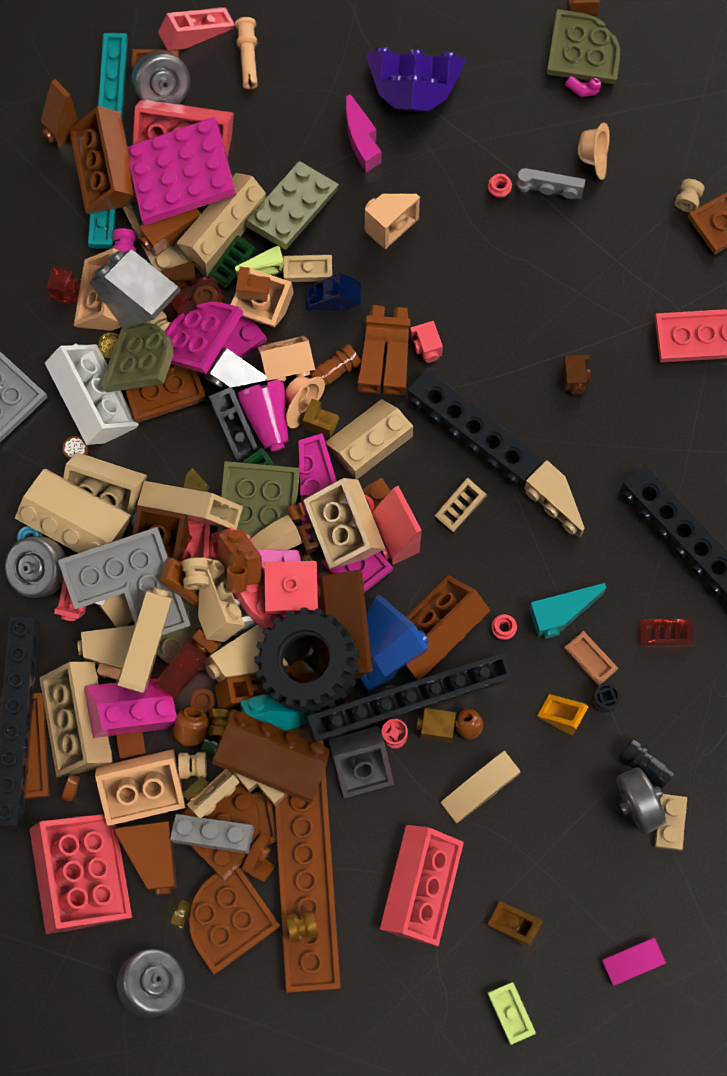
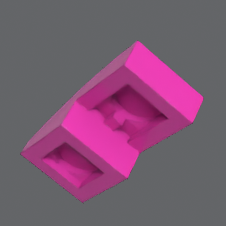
(634, 961)

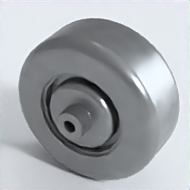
(161, 78)
(34, 567)
(641, 800)
(150, 983)

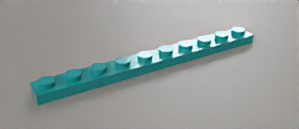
(110, 97)

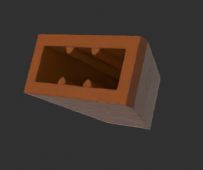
(166, 232)
(151, 854)

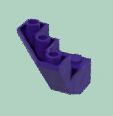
(414, 79)

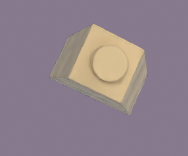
(106, 645)
(237, 657)

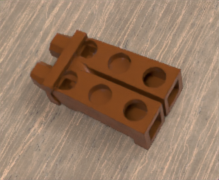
(384, 332)

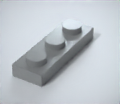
(212, 833)

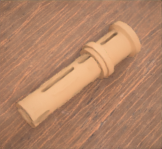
(247, 43)

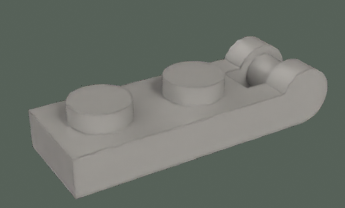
(550, 183)

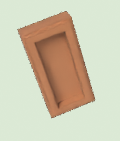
(591, 658)

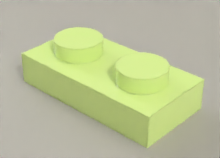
(511, 1013)

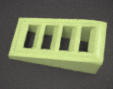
(267, 262)

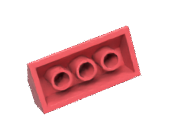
(160, 118)
(422, 885)

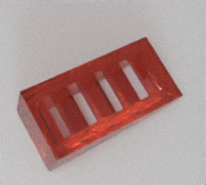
(668, 642)

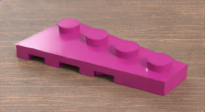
(315, 470)

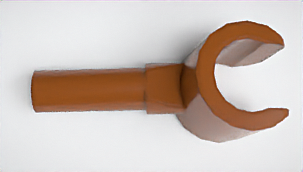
(296, 512)

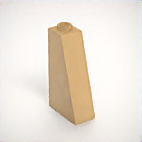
(196, 504)
(146, 640)

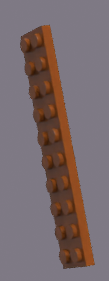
(307, 886)

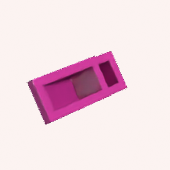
(362, 135)

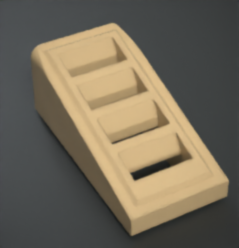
(467, 484)

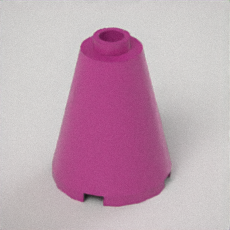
(266, 413)

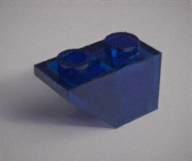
(334, 293)

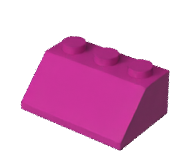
(127, 711)

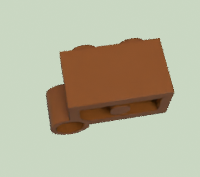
(239, 559)

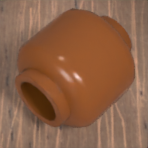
(190, 726)

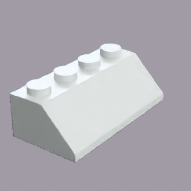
(97, 413)

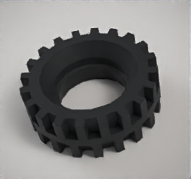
(327, 687)

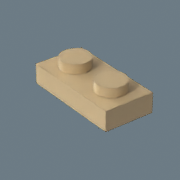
(307, 268)
(207, 799)
(672, 833)

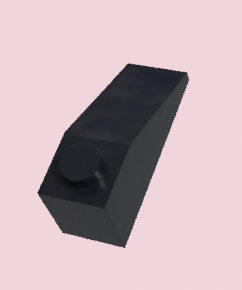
(232, 422)

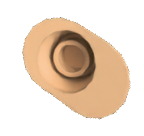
(594, 148)
(299, 395)

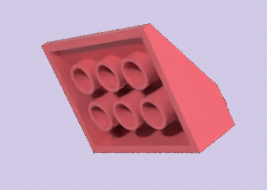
(79, 873)

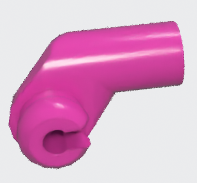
(583, 89)

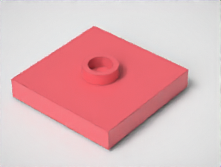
(290, 586)

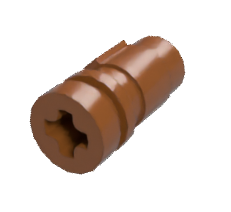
(337, 365)

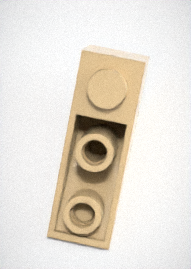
(553, 492)
(217, 606)

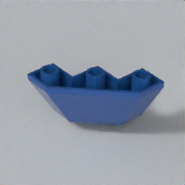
(392, 644)

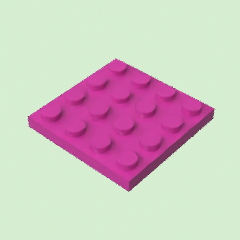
(180, 171)

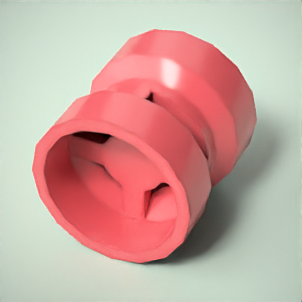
(396, 729)

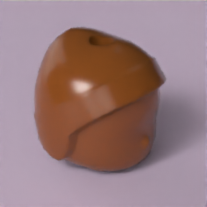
(469, 724)

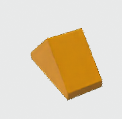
(562, 713)

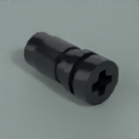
(650, 764)

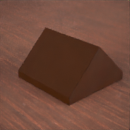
(171, 525)

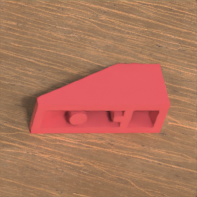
(189, 28)

